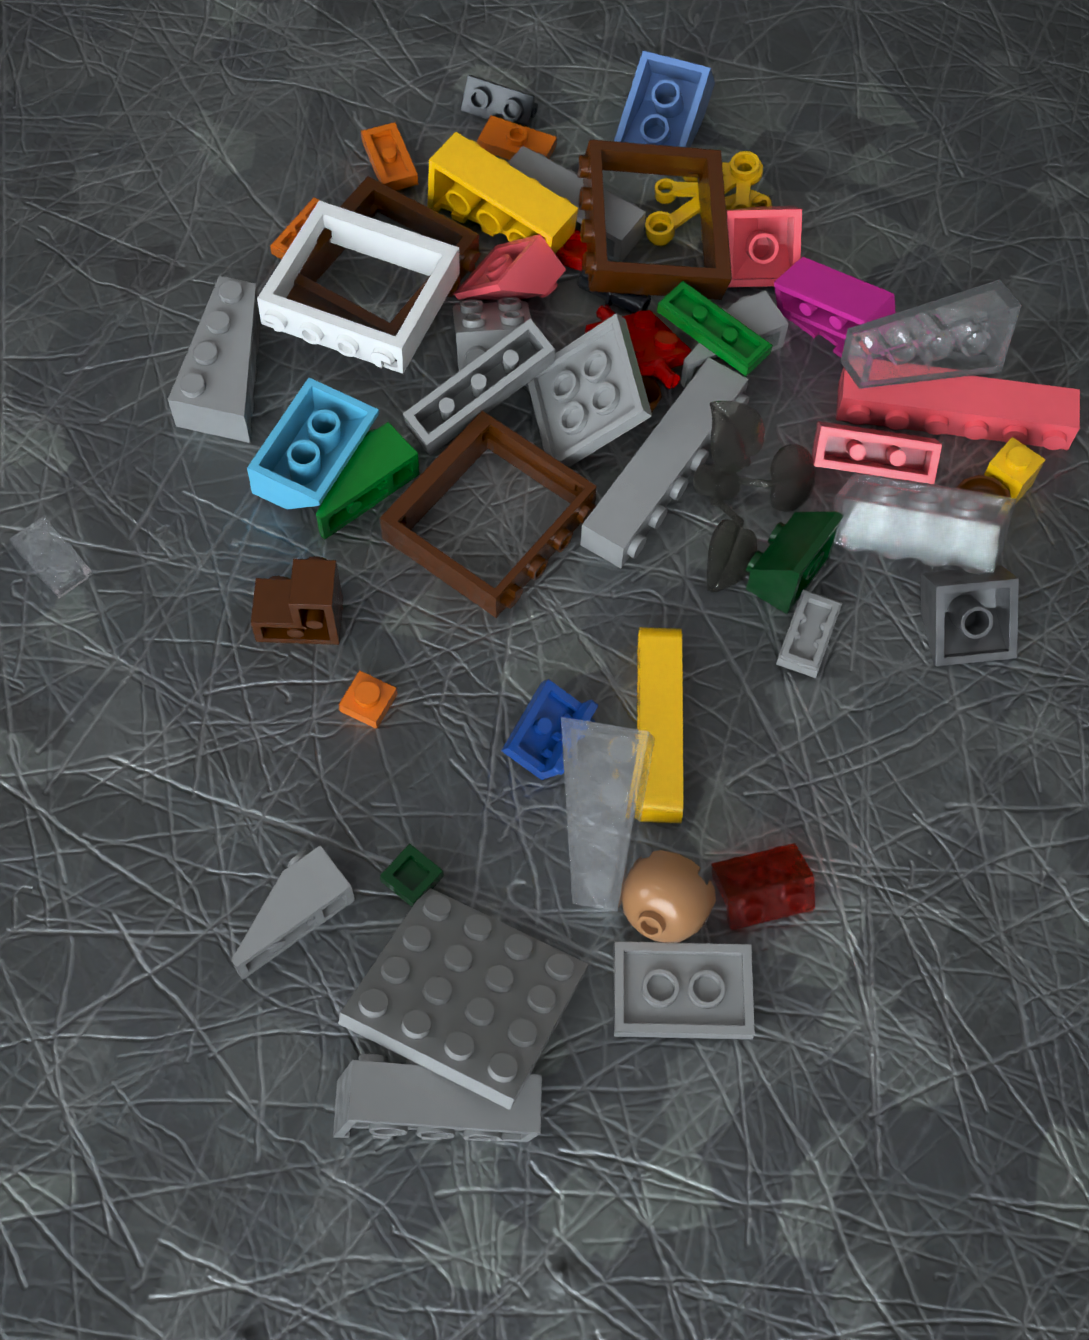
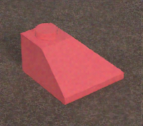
(763, 243)
(514, 269)

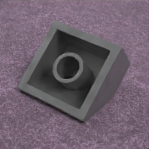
(970, 615)

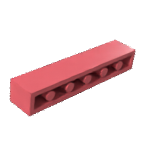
(967, 408)

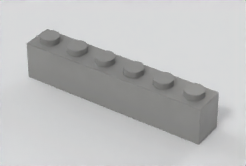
(660, 467)

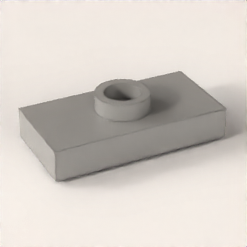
(809, 633)

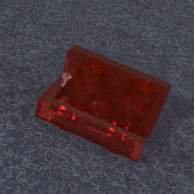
(765, 886)

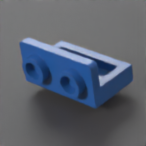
(538, 734)

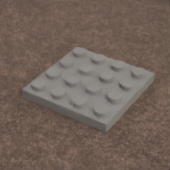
(465, 996)

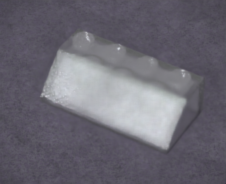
(923, 522)

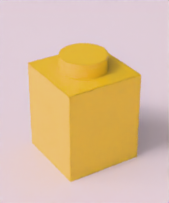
(1015, 467)

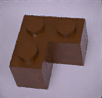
(299, 608)

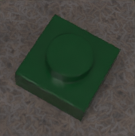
(411, 875)

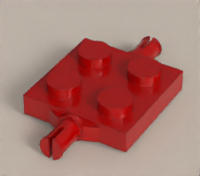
(653, 343)

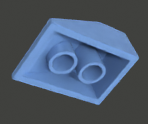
(665, 102)

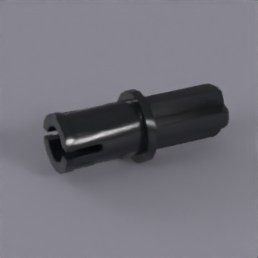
(628, 302)

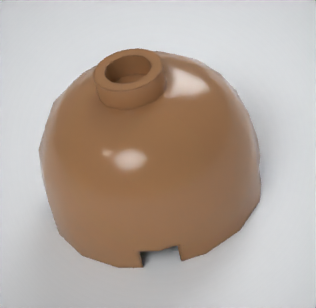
(667, 897)

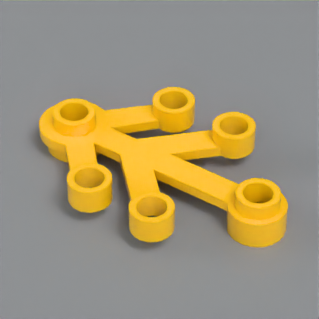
(741, 172)

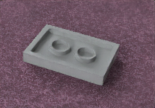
(683, 990)

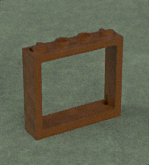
(660, 160)
(367, 200)
(445, 471)

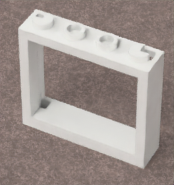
(376, 240)

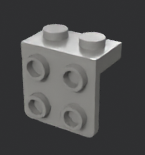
(484, 324)

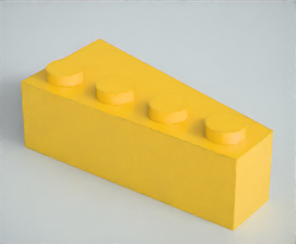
(496, 195)

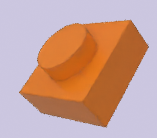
(368, 699)

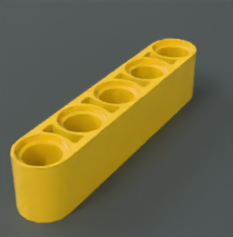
(662, 715)

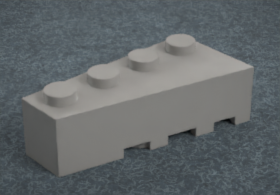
(411, 1097)

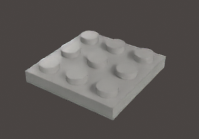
(590, 393)

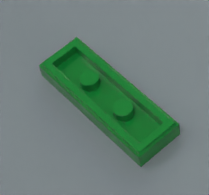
(714, 328)

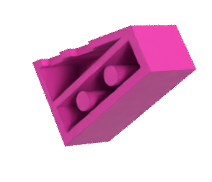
(829, 301)

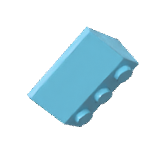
(309, 446)

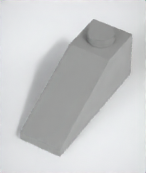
(756, 313)
(298, 903)

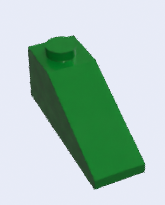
(373, 473)

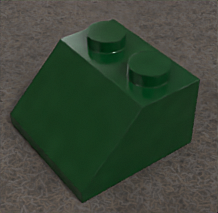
(793, 557)

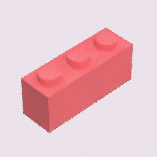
(876, 452)

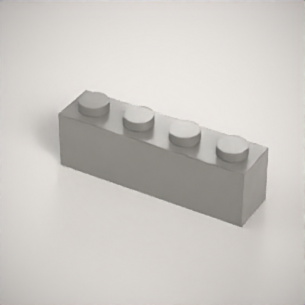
(622, 218)
(479, 386)

